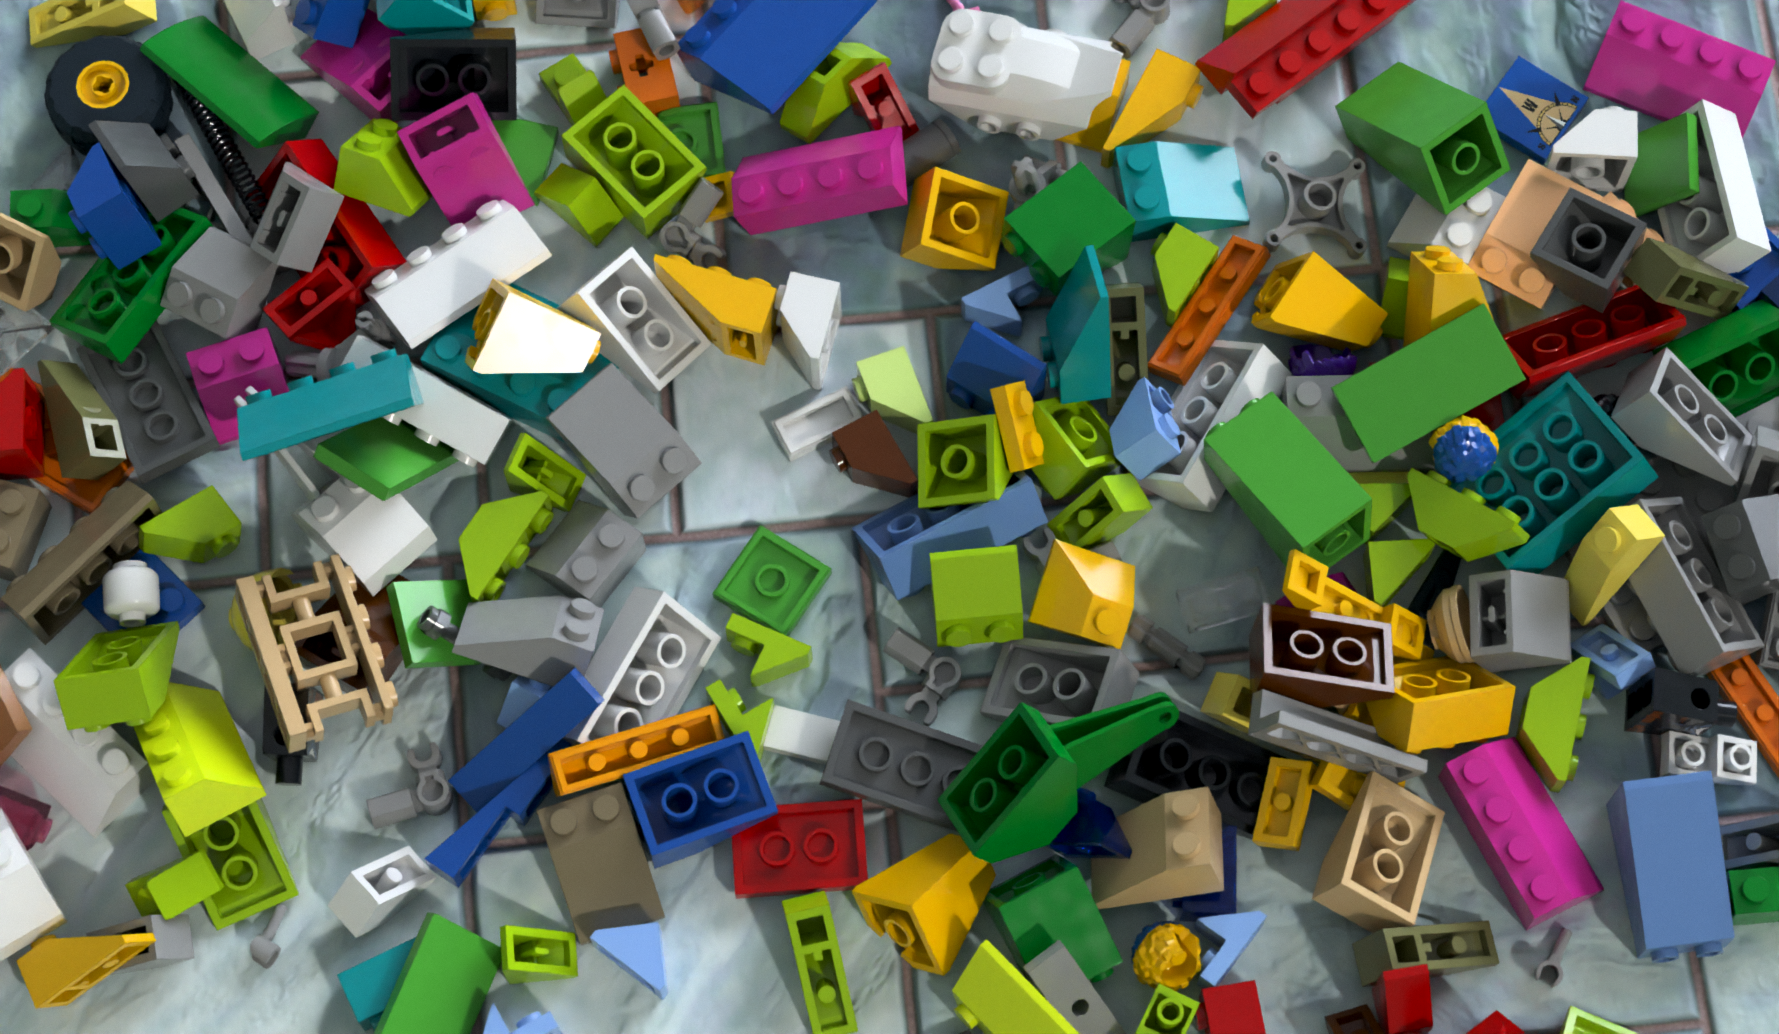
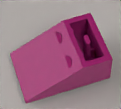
(359, 72)
(464, 160)

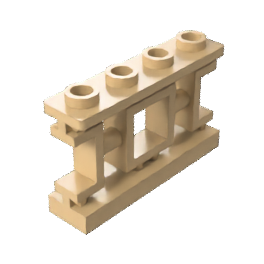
(282, 660)

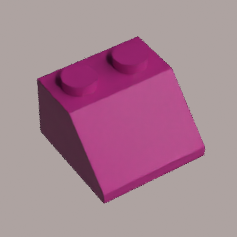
(228, 369)

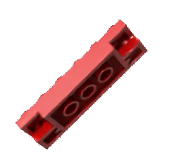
(1291, 47)

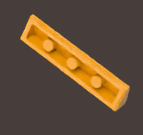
(632, 749)

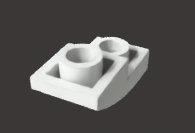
(1729, 758)

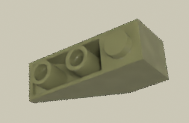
(81, 422)

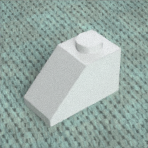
(380, 890)

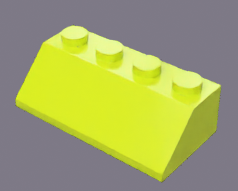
(198, 758)
(1002, 1000)

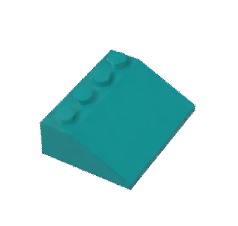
(519, 395)
(328, 405)
(1559, 472)

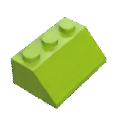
(634, 160)

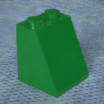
(1064, 219)
(1049, 906)

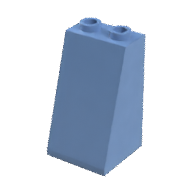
(1672, 865)

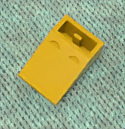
(728, 310)

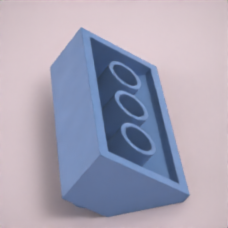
(904, 535)

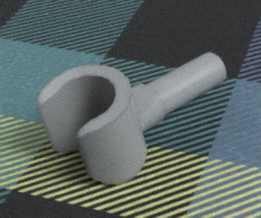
(262, 947)
(1555, 957)

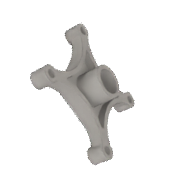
(1314, 204)

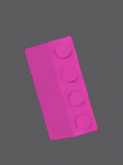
(1670, 67)
(820, 181)
(1519, 831)

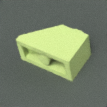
(892, 389)

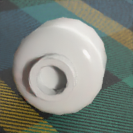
(131, 593)

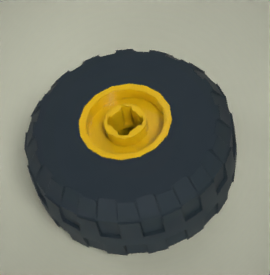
(105, 82)

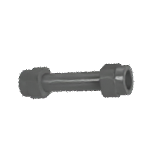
(437, 624)

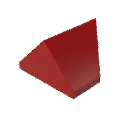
(316, 308)

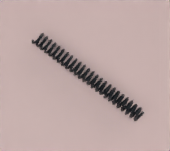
(221, 158)

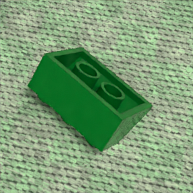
(1735, 356)

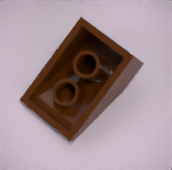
(1320, 657)

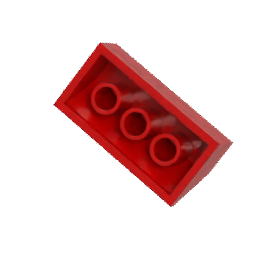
(356, 237)
(1590, 340)

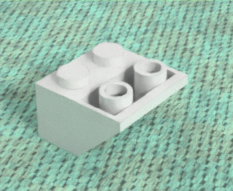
(262, 24)

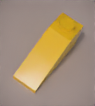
(1156, 103)
(68, 967)

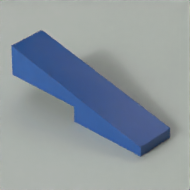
(526, 739)
(519, 800)

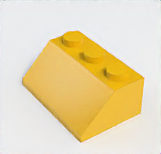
(1442, 705)

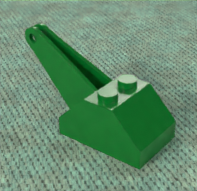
(1029, 772)

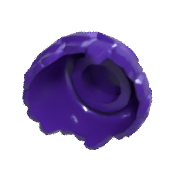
(1320, 361)

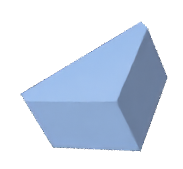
(636, 951)

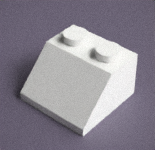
(1598, 150)
(1458, 230)
(809, 322)

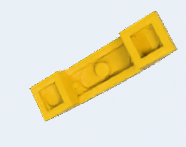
(1311, 589)

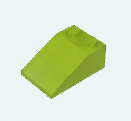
(118, 677)
(246, 860)

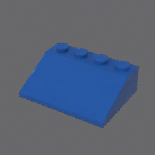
(765, 46)

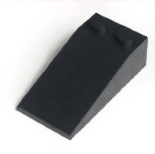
(1194, 757)

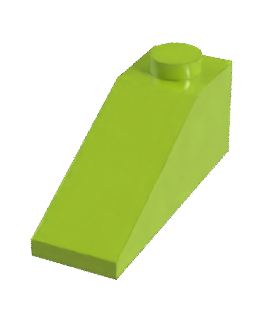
(819, 964)

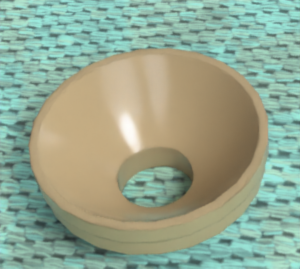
(1451, 624)

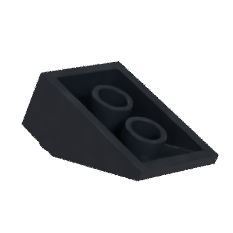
(450, 64)

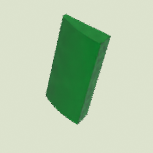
(231, 82)
(117, 307)

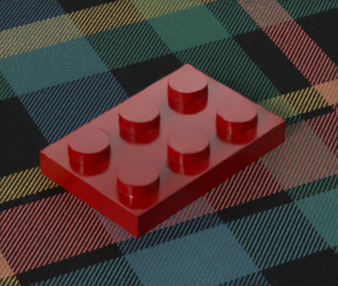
(802, 850)

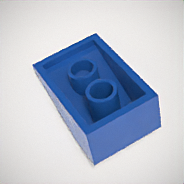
(699, 798)

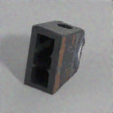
(1676, 703)
(288, 765)

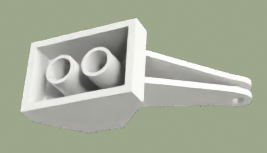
(348, 521)
(25, 900)

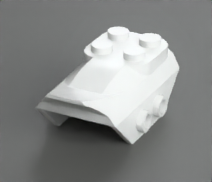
(1019, 76)

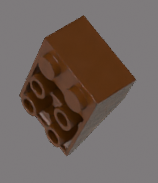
(323, 648)

